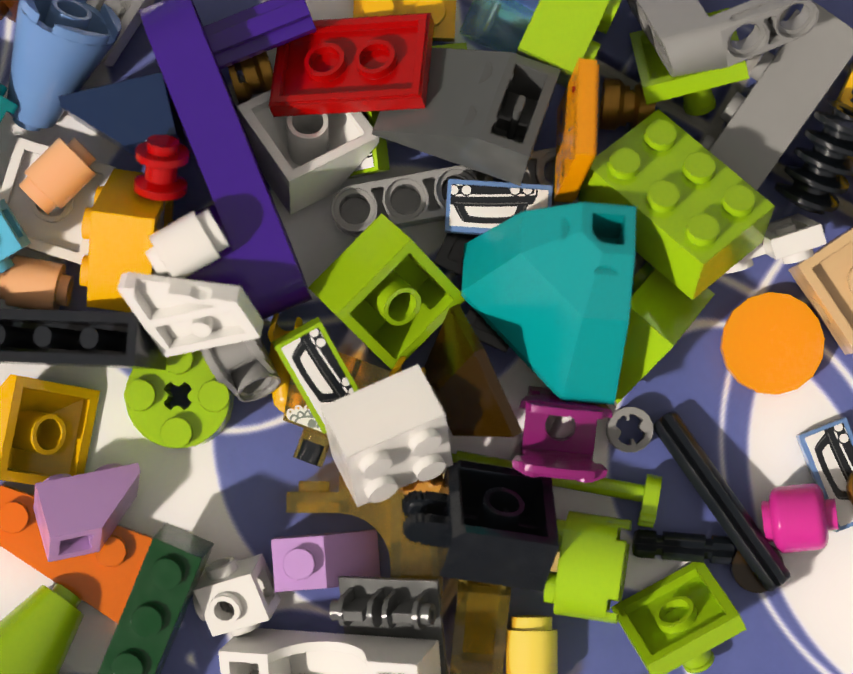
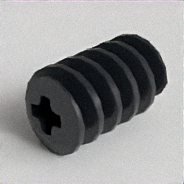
(824, 163)

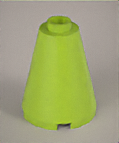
(39, 632)

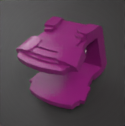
(561, 457)

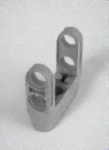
(697, 43)

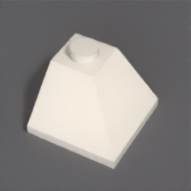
(305, 154)

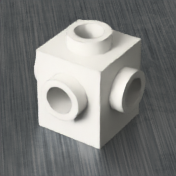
(236, 595)

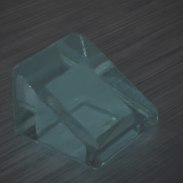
(497, 24)

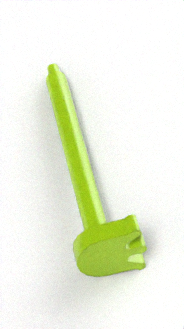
(646, 494)

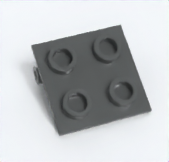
(391, 609)

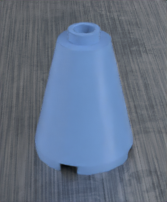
(55, 55)

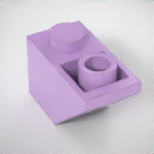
(83, 509)

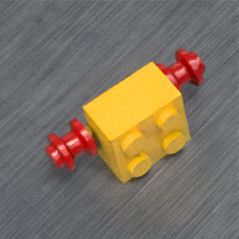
(125, 215)

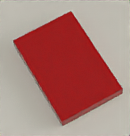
(355, 66)

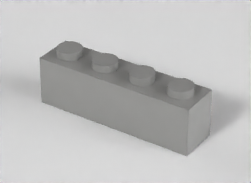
(781, 99)

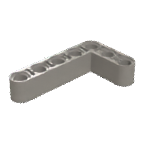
(428, 187)

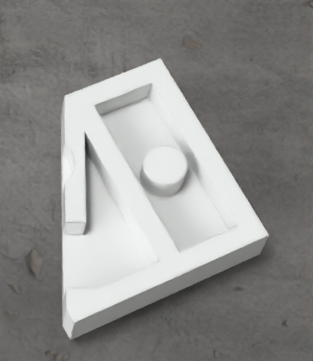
(190, 313)

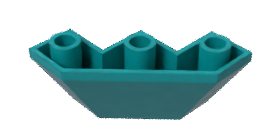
(559, 293)

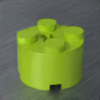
(150, 396)
(589, 567)

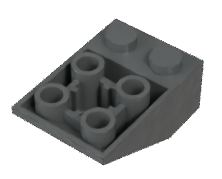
(478, 111)

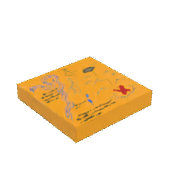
(576, 130)

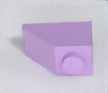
(319, 559)

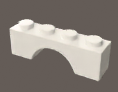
(327, 653)

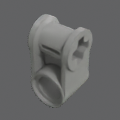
(243, 369)

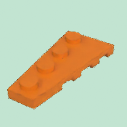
(96, 578)

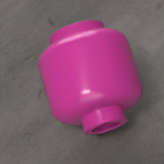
(798, 518)

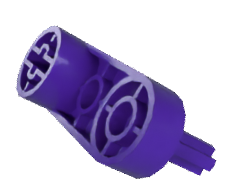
(243, 206)

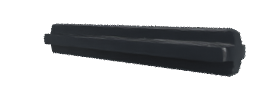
(721, 501)

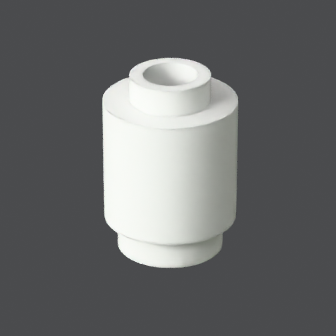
(186, 245)

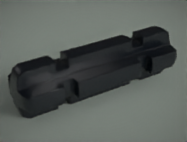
(682, 547)

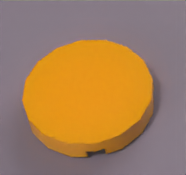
(772, 343)

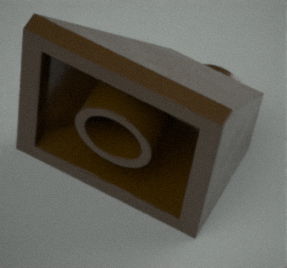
(467, 382)

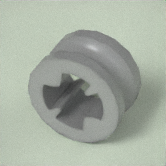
(644, 426)

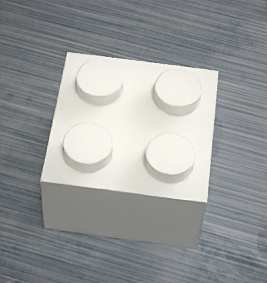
(388, 436)

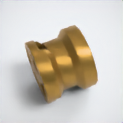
(257, 74)

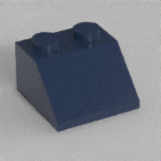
(127, 111)

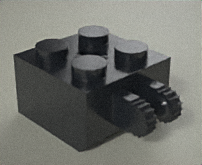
(487, 525)

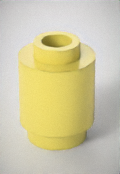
(531, 645)

